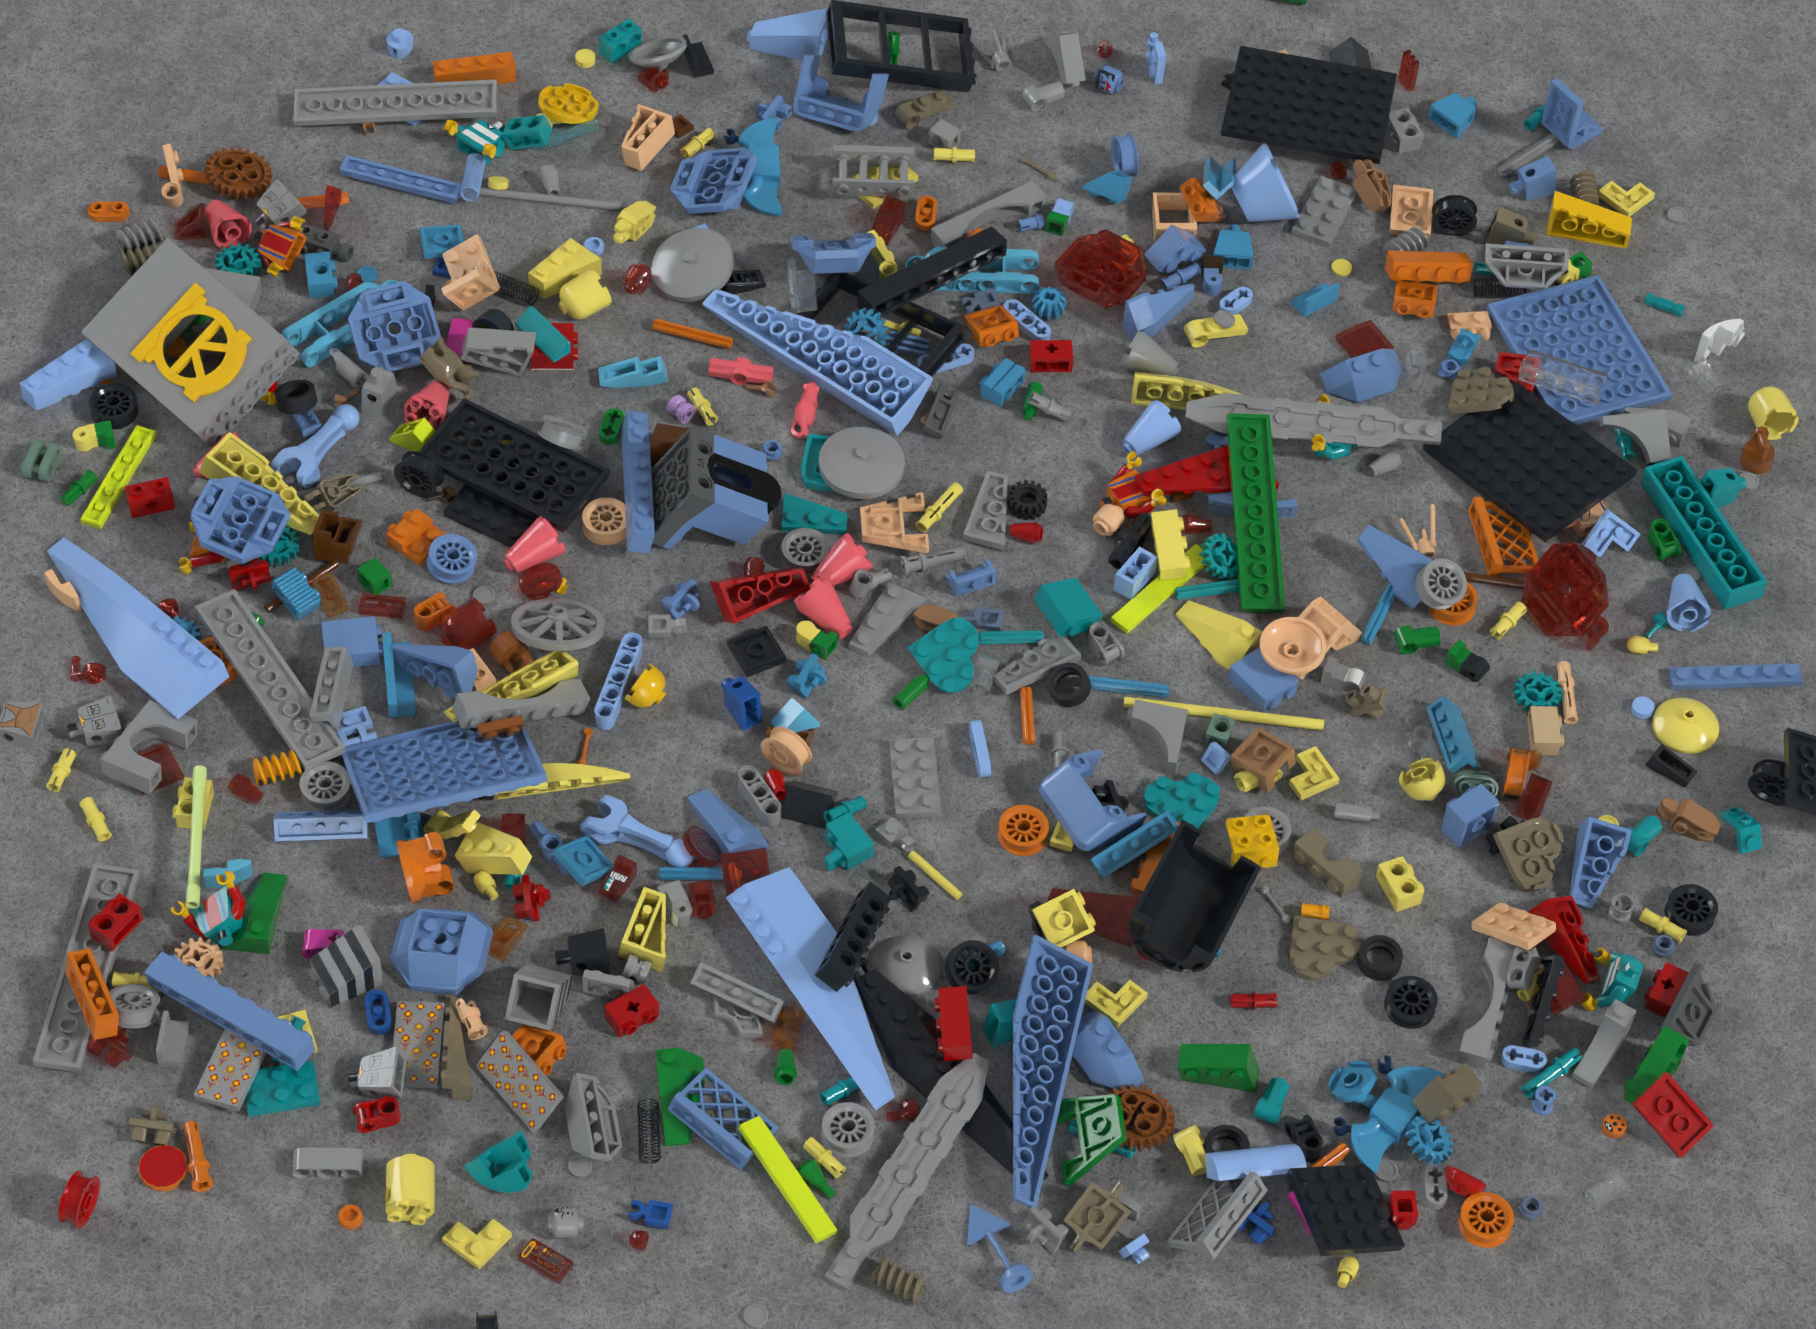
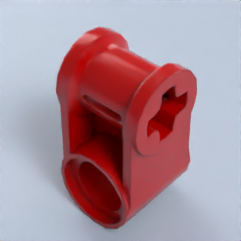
(376, 1114)

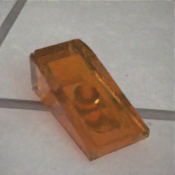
(331, 594)
(506, 938)

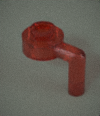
(1594, 636)
(92, 672)

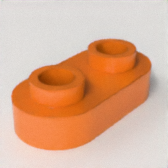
(108, 211)
(926, 213)

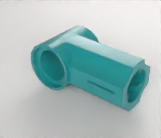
(1643, 834)
(1271, 1105)

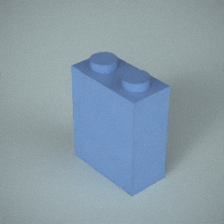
(359, 637)
(1261, 682)

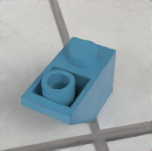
(1111, 185)

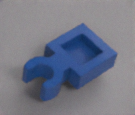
(656, 1214)

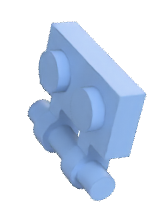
(1155, 58)
(355, 722)

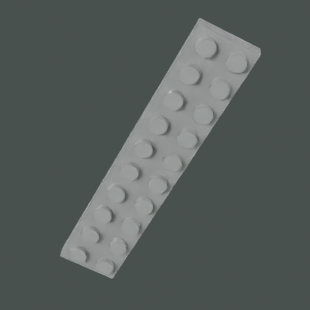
(395, 102)
(269, 679)
(65, 1028)

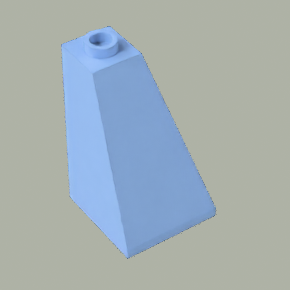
(791, 35)

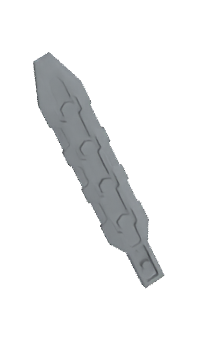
(1303, 420)
(910, 1167)

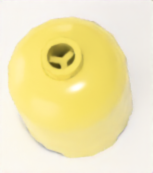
(583, 296)
(1772, 410)

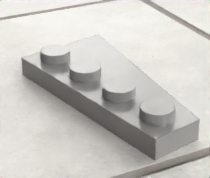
(988, 516)
(886, 616)
(1037, 663)

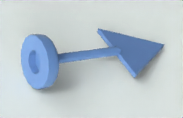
(985, 1225)

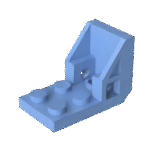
(1566, 118)

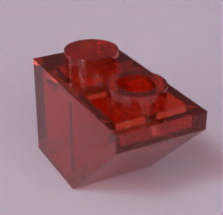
(889, 218)

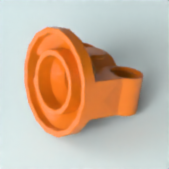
(422, 867)

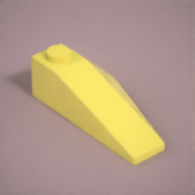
(1221, 634)

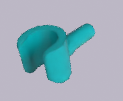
(1660, 622)

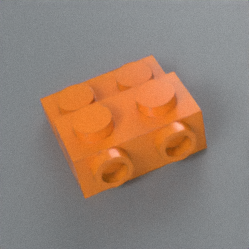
(1201, 202)
(1414, 299)
(991, 326)
(413, 536)
(541, 1045)

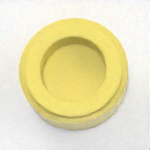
(585, 58)
(498, 182)

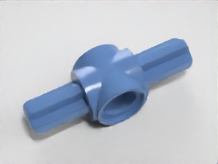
(545, 842)

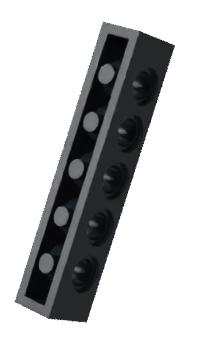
(853, 937)

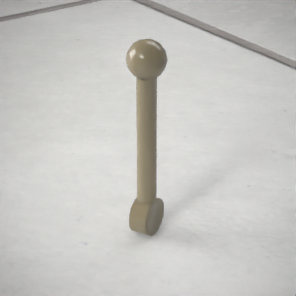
(1024, 160)

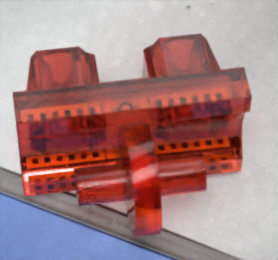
(117, 1052)

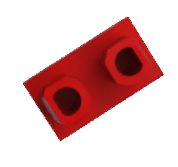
(249, 575)
(533, 896)

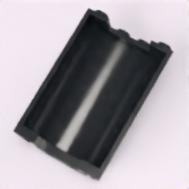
(1189, 904)

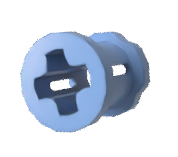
(1547, 1100)

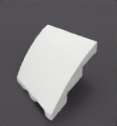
(1718, 336)

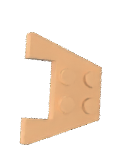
(885, 524)

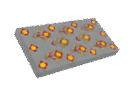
(419, 1039)
(229, 1072)
(519, 1081)

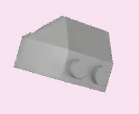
(1526, 265)
(592, 1119)

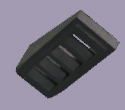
(735, 287)
(1668, 771)

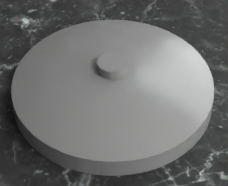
(692, 264)
(861, 462)

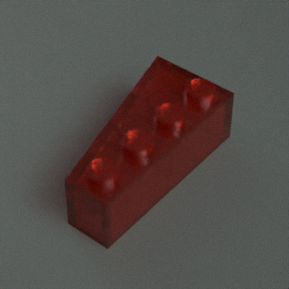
(1109, 912)

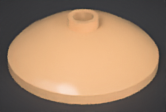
(1295, 637)

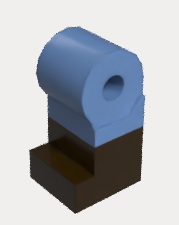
(1211, 269)

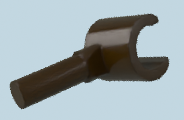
(447, 492)

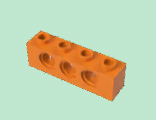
(92, 994)

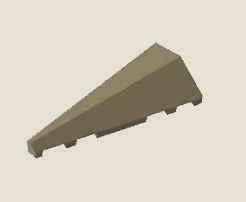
(455, 1068)

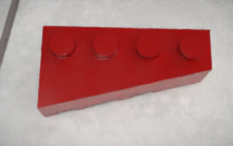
(753, 593)

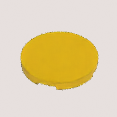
(568, 103)

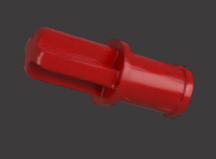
(1253, 1000)

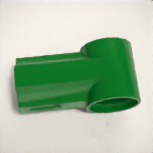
(1411, 639)

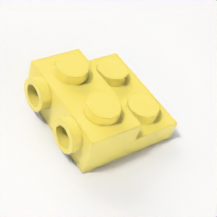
(1064, 919)

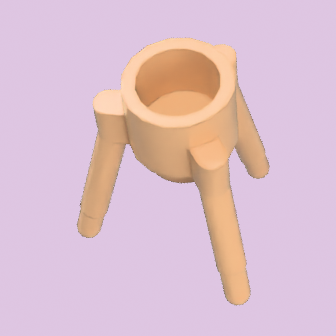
(1425, 545)

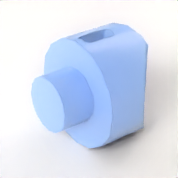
(401, 41)

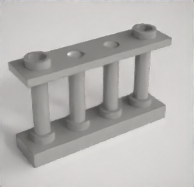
(873, 156)

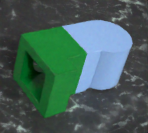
(1060, 215)

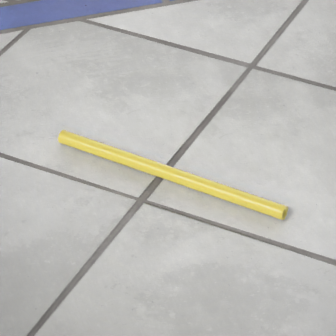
(1238, 715)

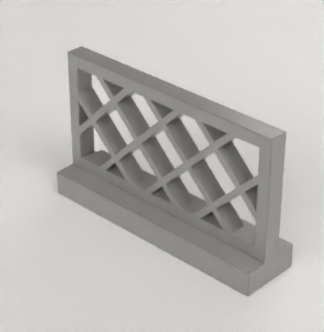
(1224, 1222)

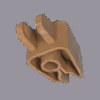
(1371, 186)
(931, 616)
(1689, 819)

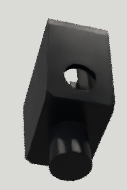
(585, 952)

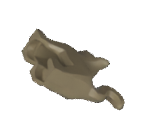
(444, 364)

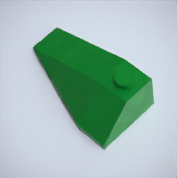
(260, 915)
(674, 1072)

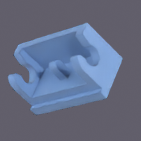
(972, 579)

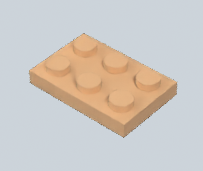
(1410, 209)
(1513, 926)

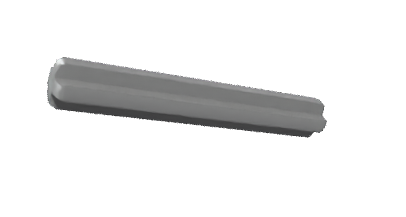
(1527, 156)

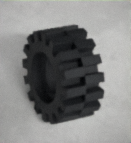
(1027, 509)

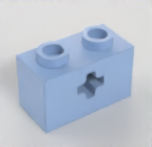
(1135, 573)

